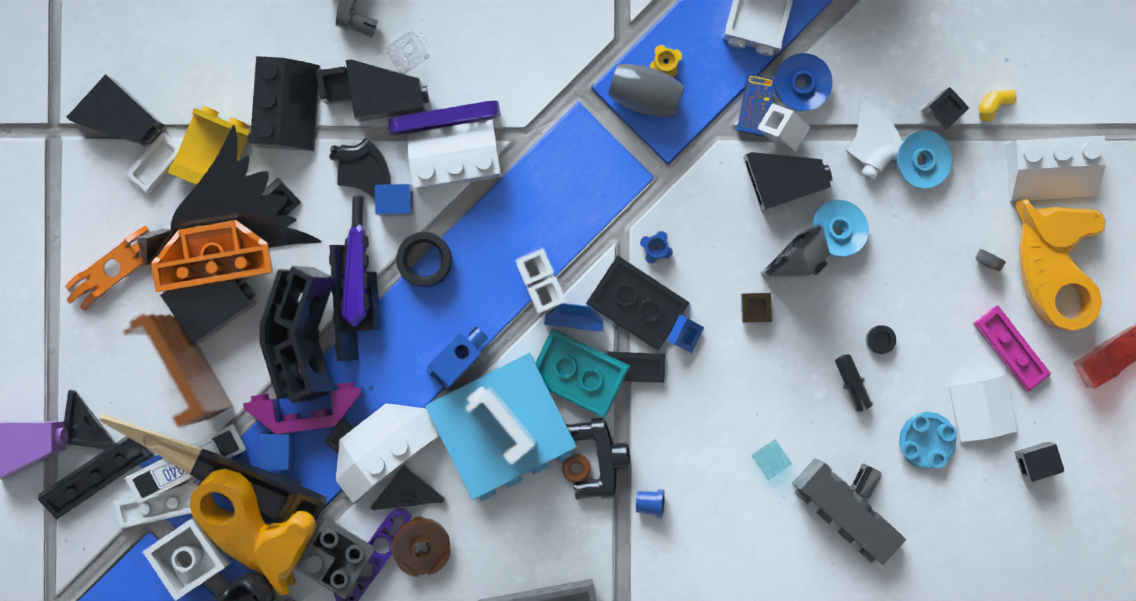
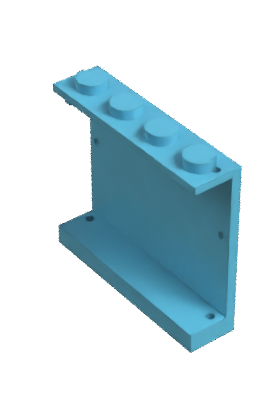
(479, 440)

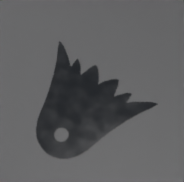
(230, 195)

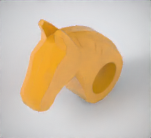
(1045, 261)
(244, 535)

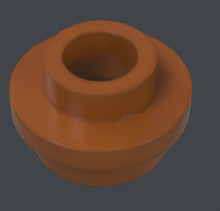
(576, 477)

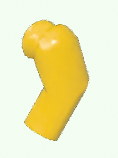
(993, 101)

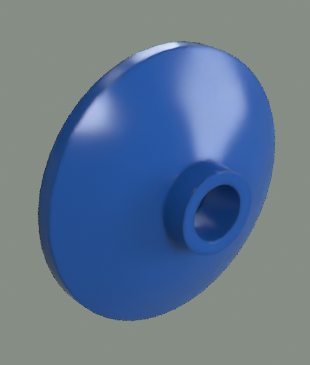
(810, 69)

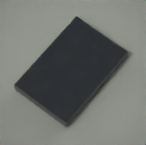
(637, 302)

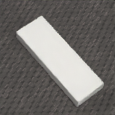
(165, 505)

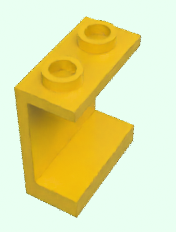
(203, 143)

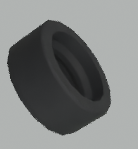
(407, 245)

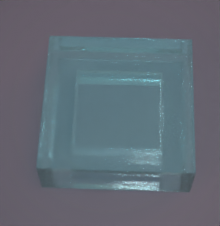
(771, 459)

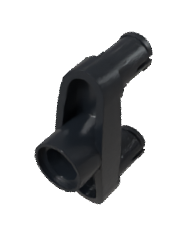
(610, 458)

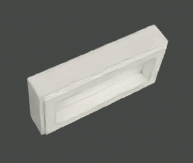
(154, 163)

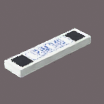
(165, 475)

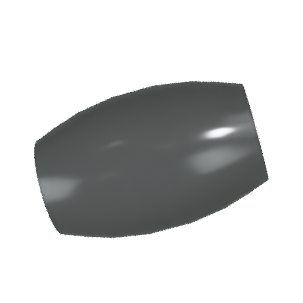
(646, 90)

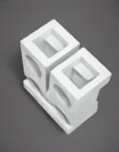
(540, 281)

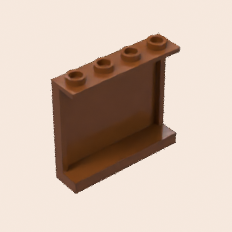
(186, 367)

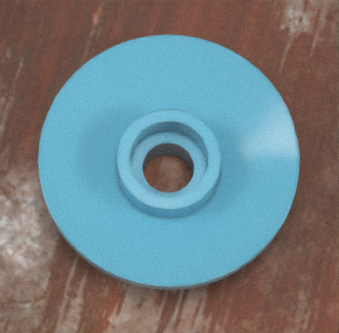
(935, 154)
(850, 222)

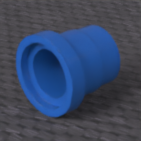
(651, 503)

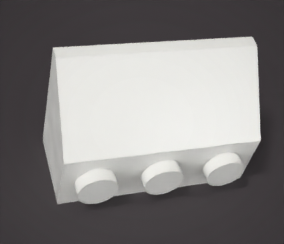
(453, 155)
(1055, 168)

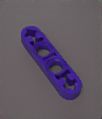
(444, 117)
(377, 559)

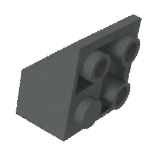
(335, 558)

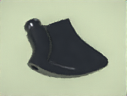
(360, 166)

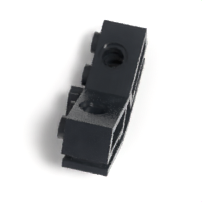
(302, 345)

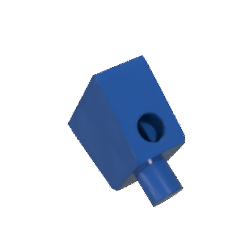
(448, 367)

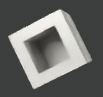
(783, 127)

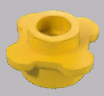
(666, 53)

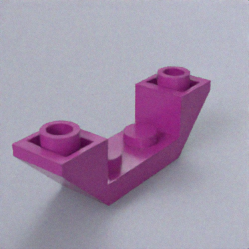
(268, 412)

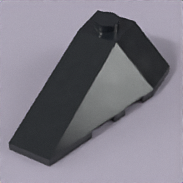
(801, 256)

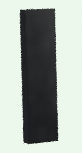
(93, 476)

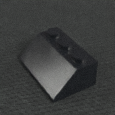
(284, 104)

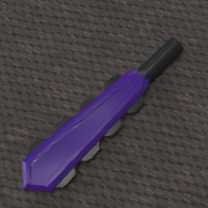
(356, 280)

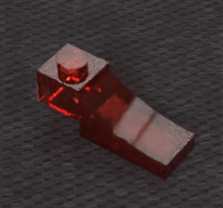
(1108, 359)

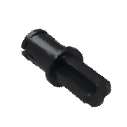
(853, 382)

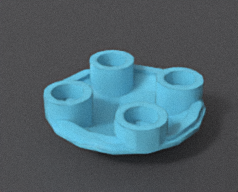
(928, 440)

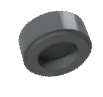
(990, 260)

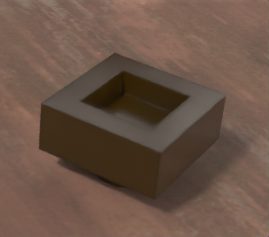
(756, 307)

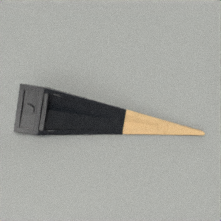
(275, 494)

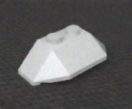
(381, 447)

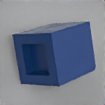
(394, 200)
(276, 451)

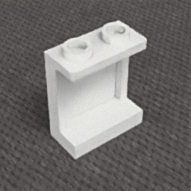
(758, 24)
(506, 417)

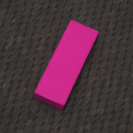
(1012, 348)

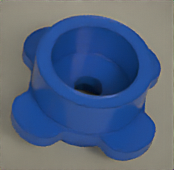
(659, 239)

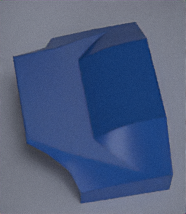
(574, 317)

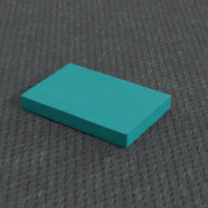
(580, 372)

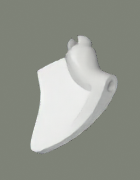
(875, 140)

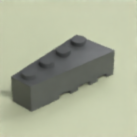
(848, 511)

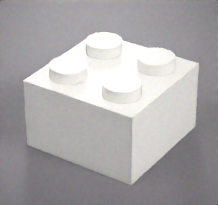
(186, 558)

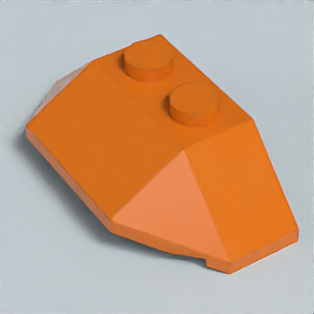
(210, 256)

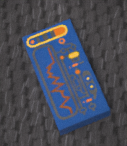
(755, 103)

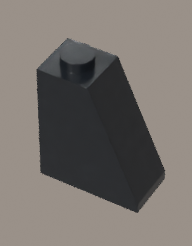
(383, 92)
(117, 113)
(785, 178)
(209, 307)

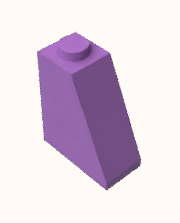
(29, 443)

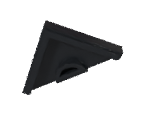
(83, 425)
(405, 491)

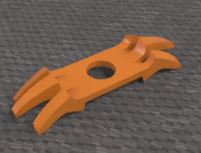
(96, 275)

